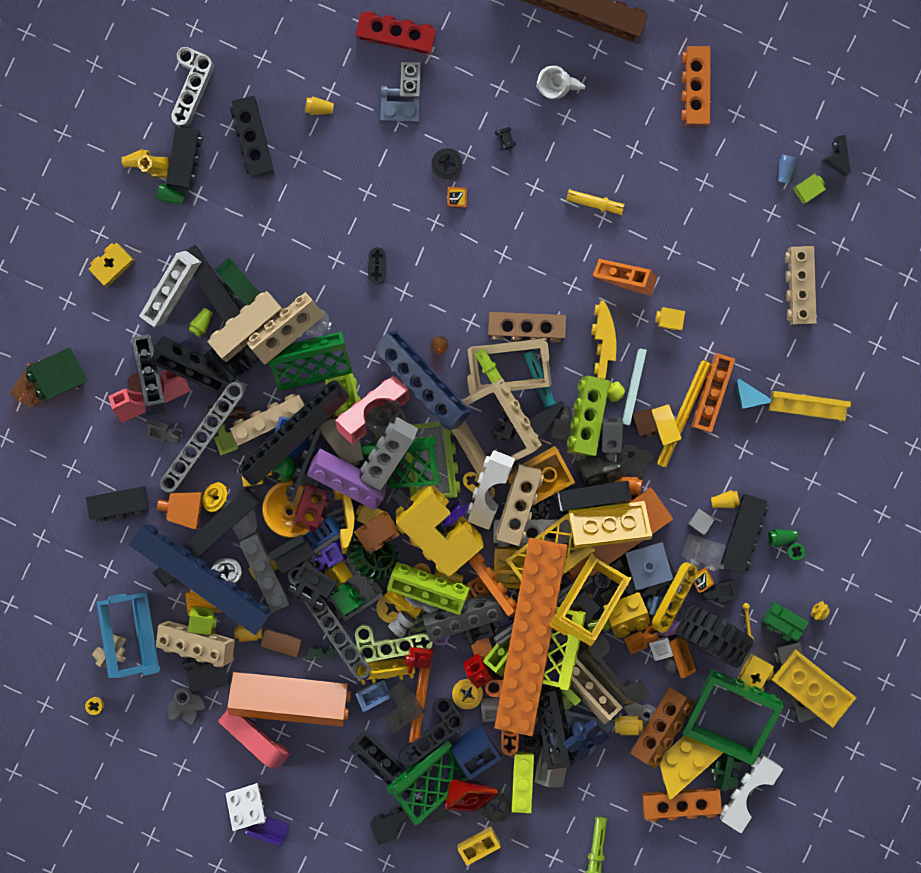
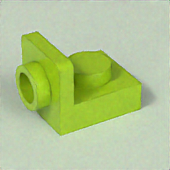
(569, 698)

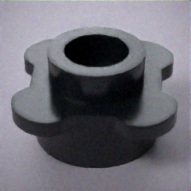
(537, 742)

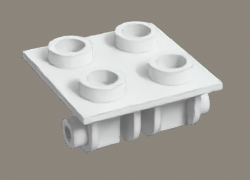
(245, 807)

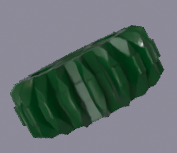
(367, 562)

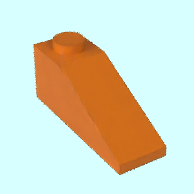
(626, 276)

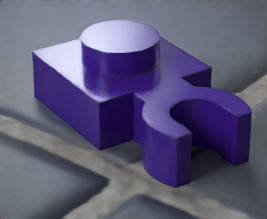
(331, 556)

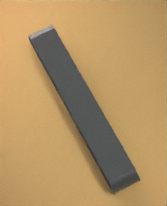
(333, 632)

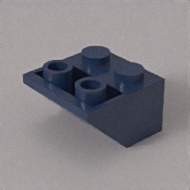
(475, 752)

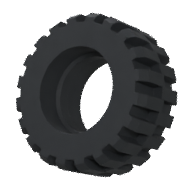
(714, 636)

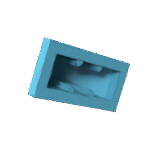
(749, 396)

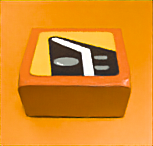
(457, 197)
(703, 580)

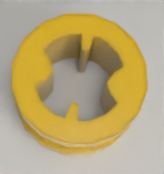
(94, 700)

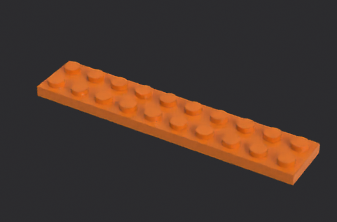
(531, 636)

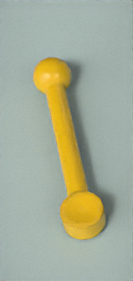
(746, 606)

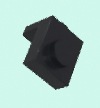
(479, 633)

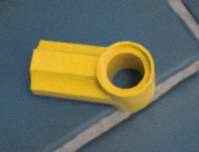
(154, 165)

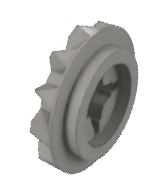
(232, 566)

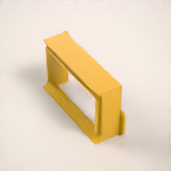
(565, 625)

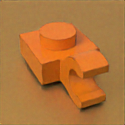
(638, 641)

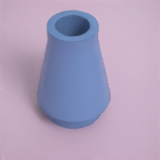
(786, 168)

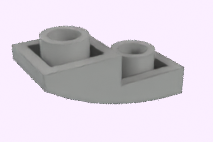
(410, 79)

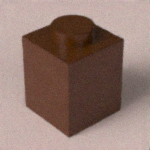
(644, 423)

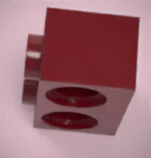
(306, 506)

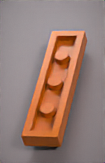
(497, 589)

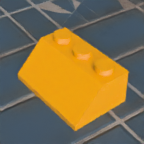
(554, 471)

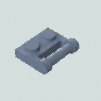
(398, 111)

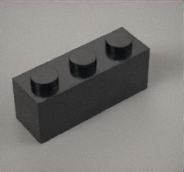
(184, 158)
(117, 504)

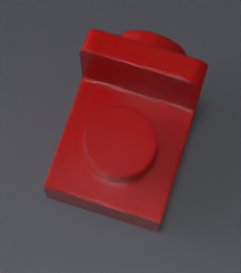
(418, 658)

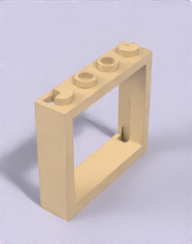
(515, 414)

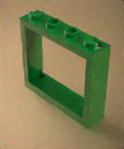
(720, 742)

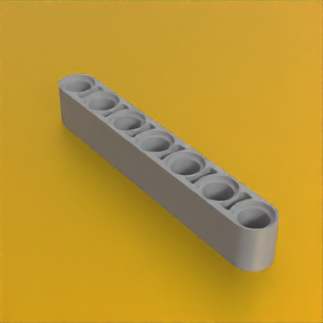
(195, 441)

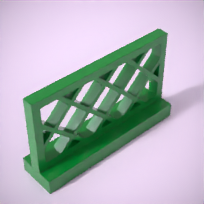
(307, 350)
(418, 445)
(415, 771)

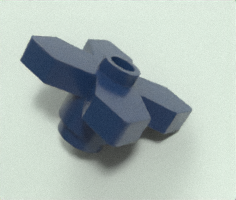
(584, 738)

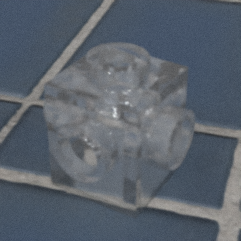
(320, 330)

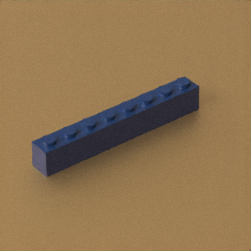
(200, 578)

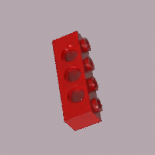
(422, 45)

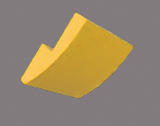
(503, 570)

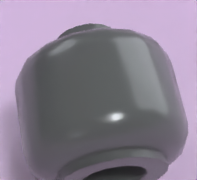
(670, 665)

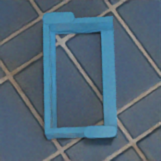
(144, 634)

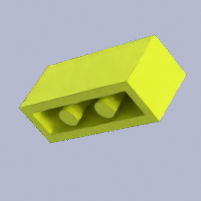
(522, 782)

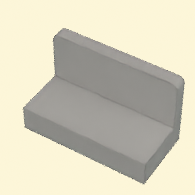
(548, 777)

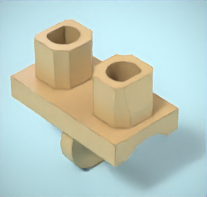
(99, 653)

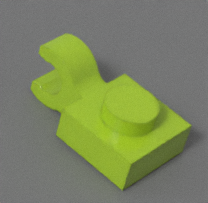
(225, 440)

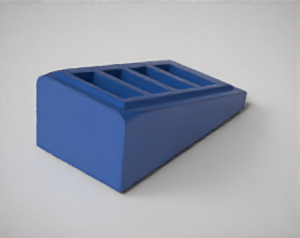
(334, 526)

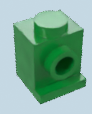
(347, 598)

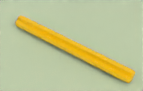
(685, 410)

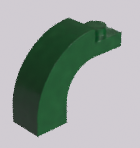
(237, 281)

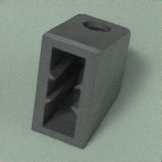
(611, 430)

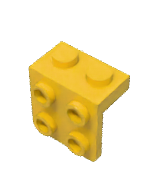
(629, 616)

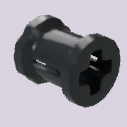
(505, 138)

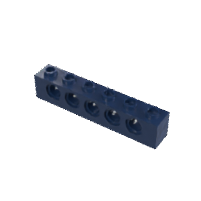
(431, 382)

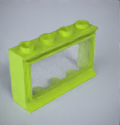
(443, 453)

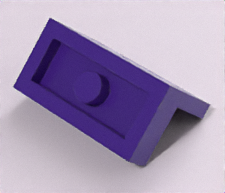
(271, 831)

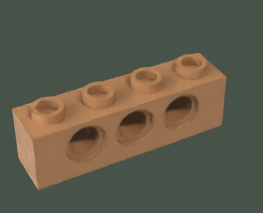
(557, 324)

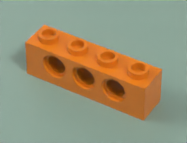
(701, 56)
(713, 392)
(712, 807)

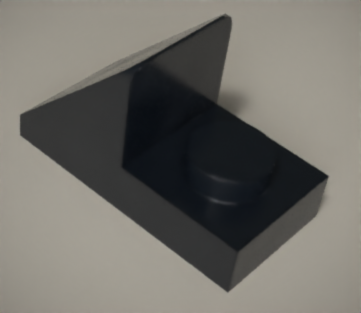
(841, 161)

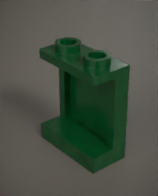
(55, 375)

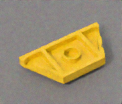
(684, 763)

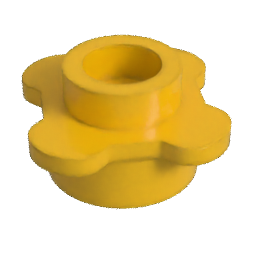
(820, 611)

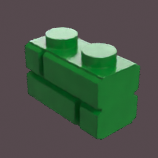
(784, 621)

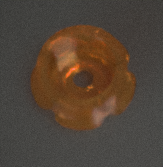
(439, 345)

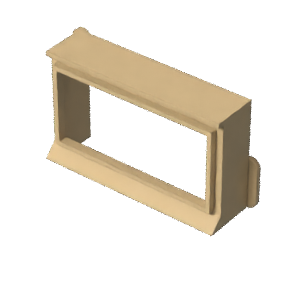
(474, 378)

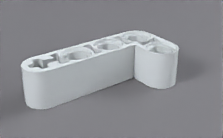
(188, 90)

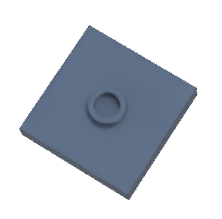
(649, 566)

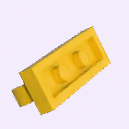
(385, 669)

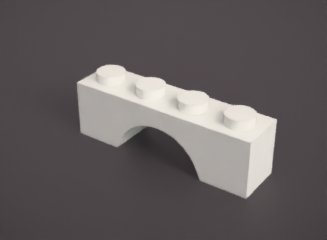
(484, 507)
(762, 772)

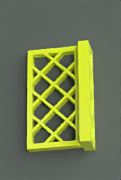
(569, 654)

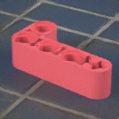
(255, 740)

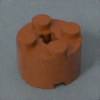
(376, 531)

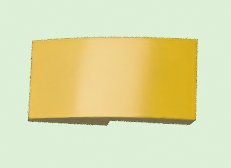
(666, 425)

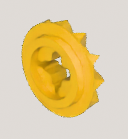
(215, 489)
(382, 609)
(468, 702)

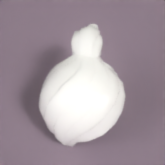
(556, 83)

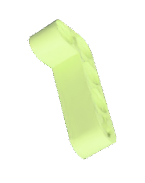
(395, 642)

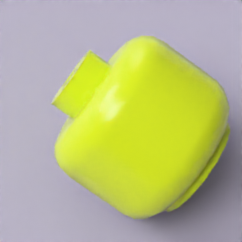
(615, 391)

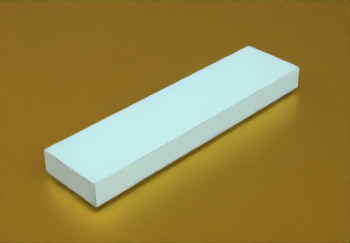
(633, 388)

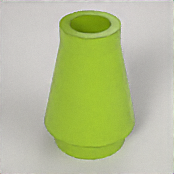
(200, 323)

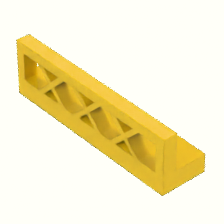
(808, 405)

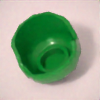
(285, 469)

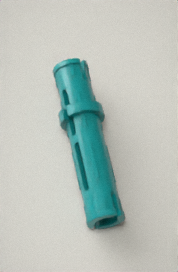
(531, 357)

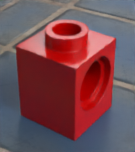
(477, 671)

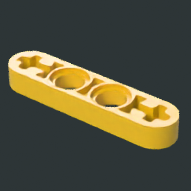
(660, 621)

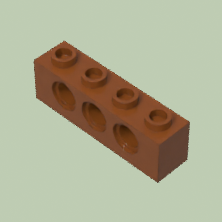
(653, 730)

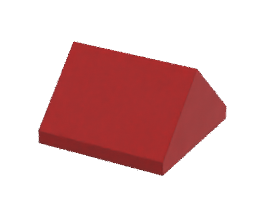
(468, 795)

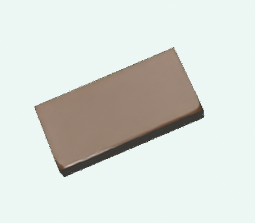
(281, 642)

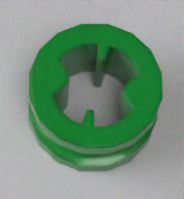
(801, 549)

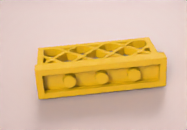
(571, 560)

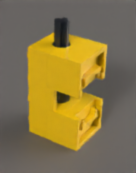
(422, 521)

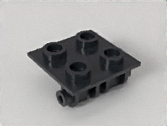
(203, 674)

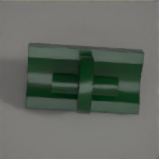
(723, 770)

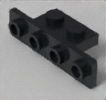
(300, 473)

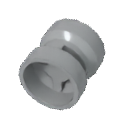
(401, 624)

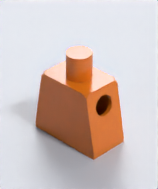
(183, 508)

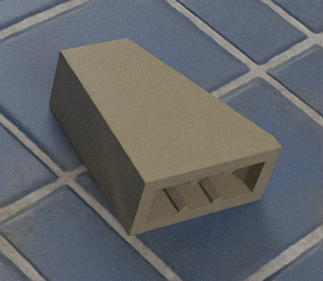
(345, 450)

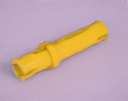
(595, 202)

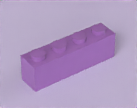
(344, 479)

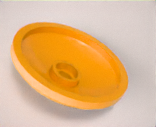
(275, 508)

